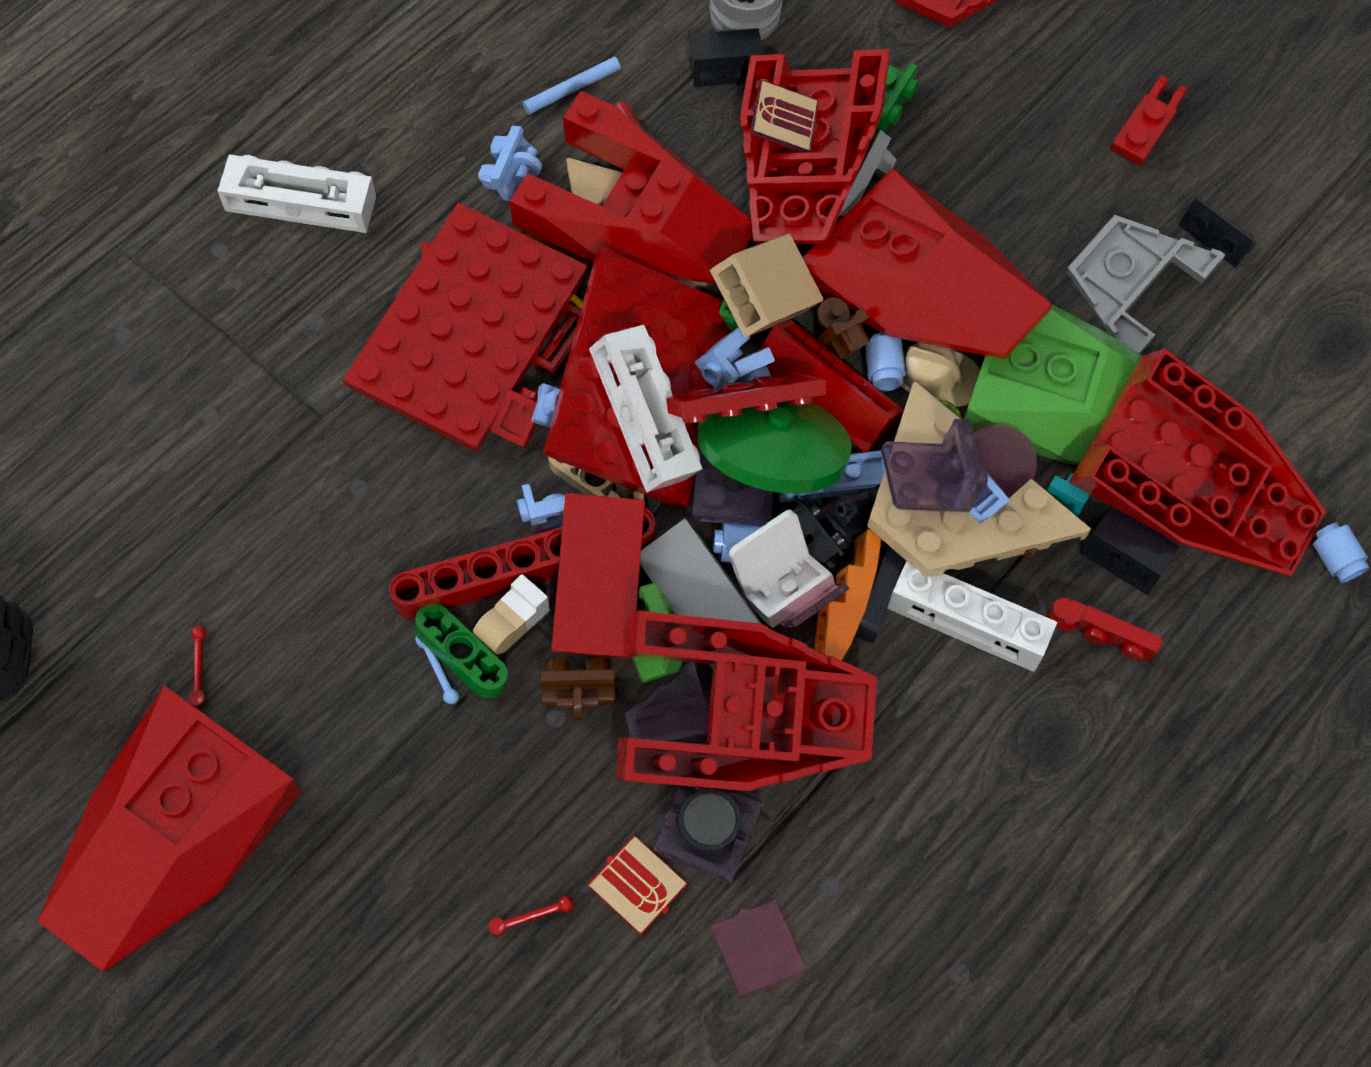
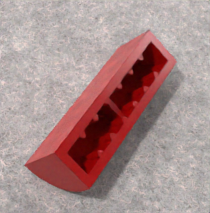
(849, 397)

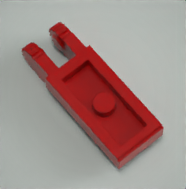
(1147, 123)
(1104, 628)

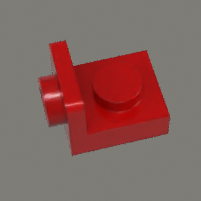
(515, 416)

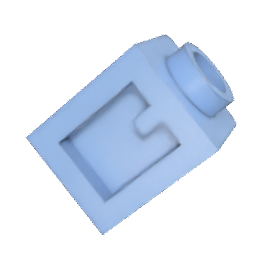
(717, 361)
(753, 365)
(544, 514)

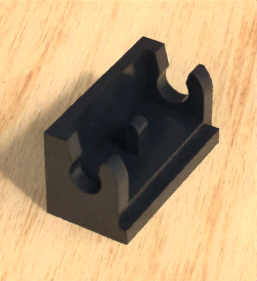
(723, 56)
(1129, 550)

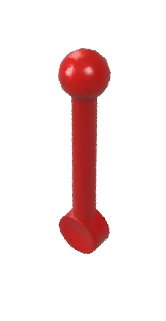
(196, 697)
(498, 926)

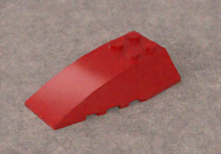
(807, 190)

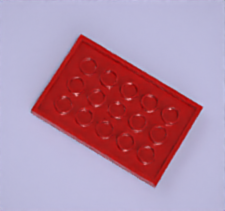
(466, 326)
(683, 329)

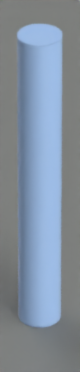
(571, 85)

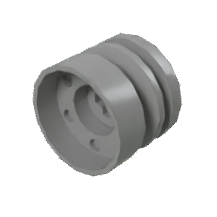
(745, 14)

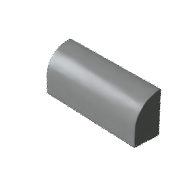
(693, 577)

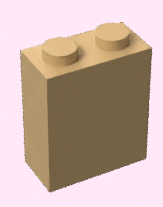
(766, 285)

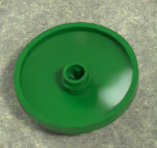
(777, 448)

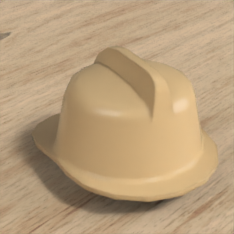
(940, 372)

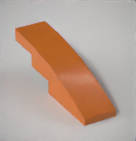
(841, 617)

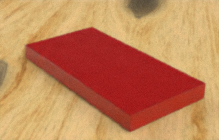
(597, 575)

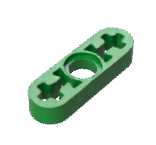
(488, 664)

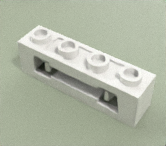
(297, 193)
(642, 407)
(973, 616)

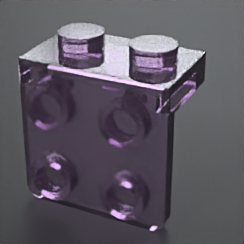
(936, 474)

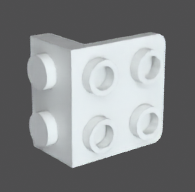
(777, 570)

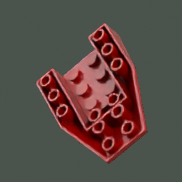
(925, 274)
(1199, 469)
(163, 832)

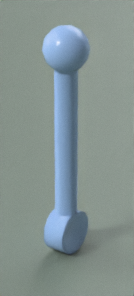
(450, 695)

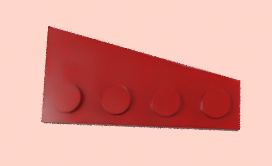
(761, 395)

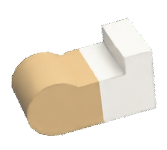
(512, 616)

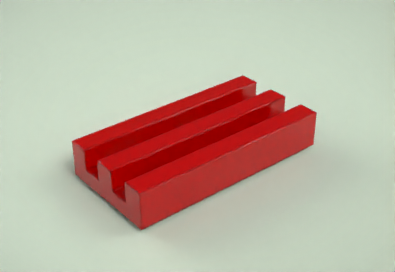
(553, 368)

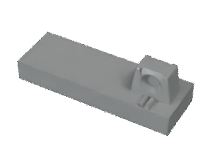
(876, 162)

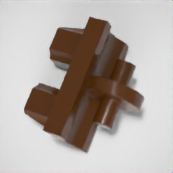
(842, 332)
(578, 687)

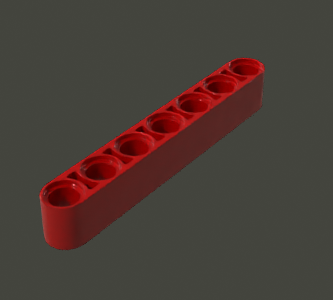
(499, 558)

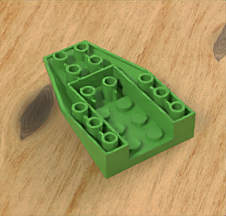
(1054, 385)

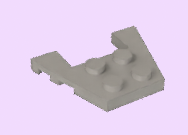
(1124, 264)

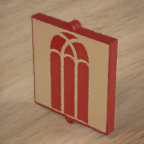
(637, 885)

